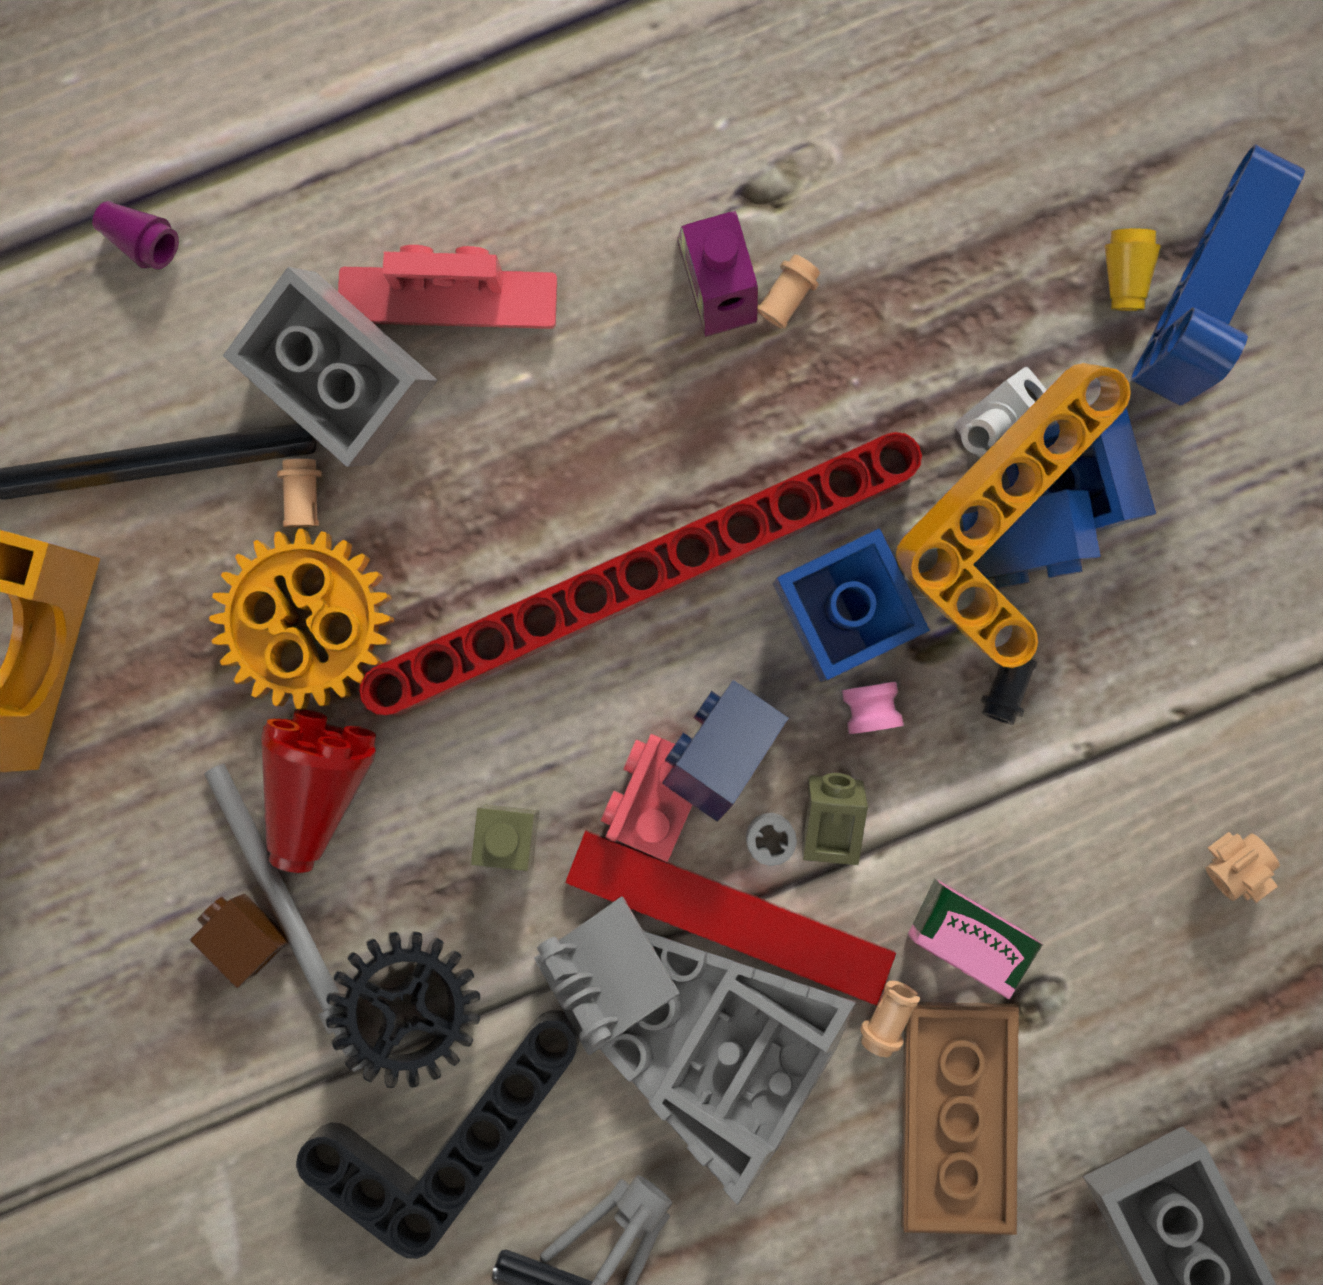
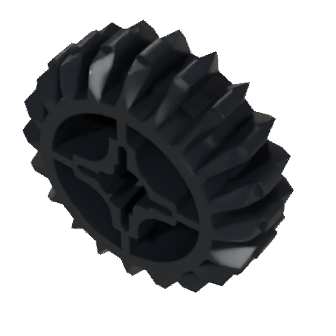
(390, 1034)

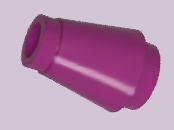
(137, 234)

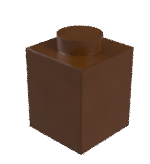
(238, 938)

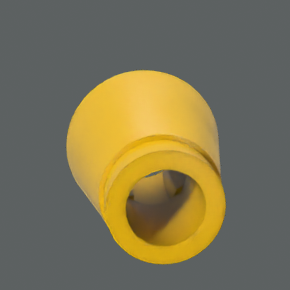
(1130, 267)

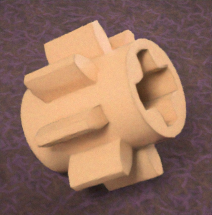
(1242, 867)

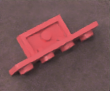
(450, 290)

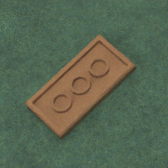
(960, 1119)

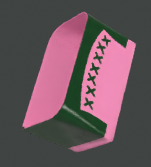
(973, 939)

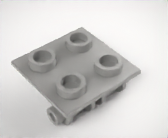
(605, 975)

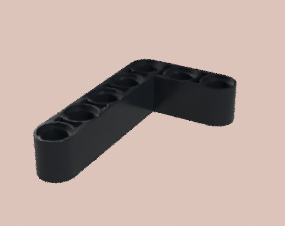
(461, 1150)

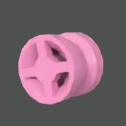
(872, 708)

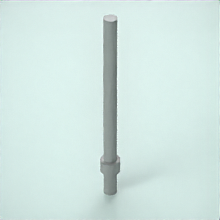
(276, 895)

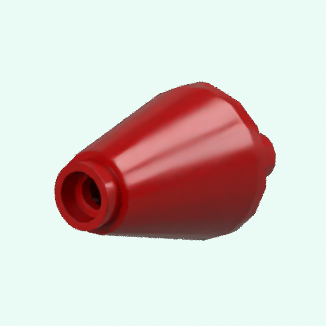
(309, 784)

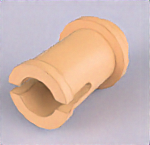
(788, 291)
(300, 492)
(889, 1019)

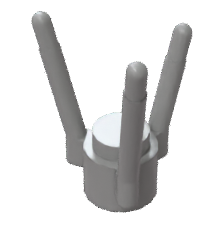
(640, 1211)

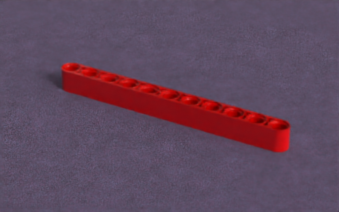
(711, 530)

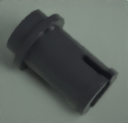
(1008, 692)

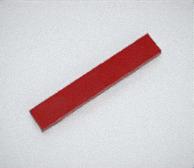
(731, 917)

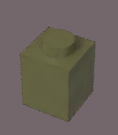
(505, 837)

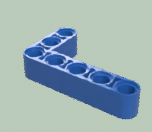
(1193, 337)

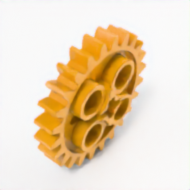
(260, 646)

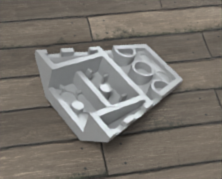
(730, 1058)

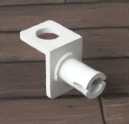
(998, 412)

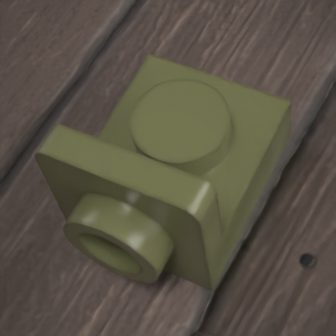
(834, 819)

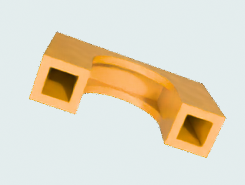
(48, 602)

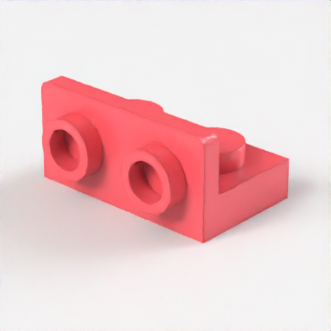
(648, 812)

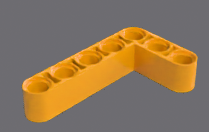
(1000, 508)

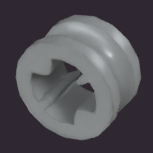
(762, 853)

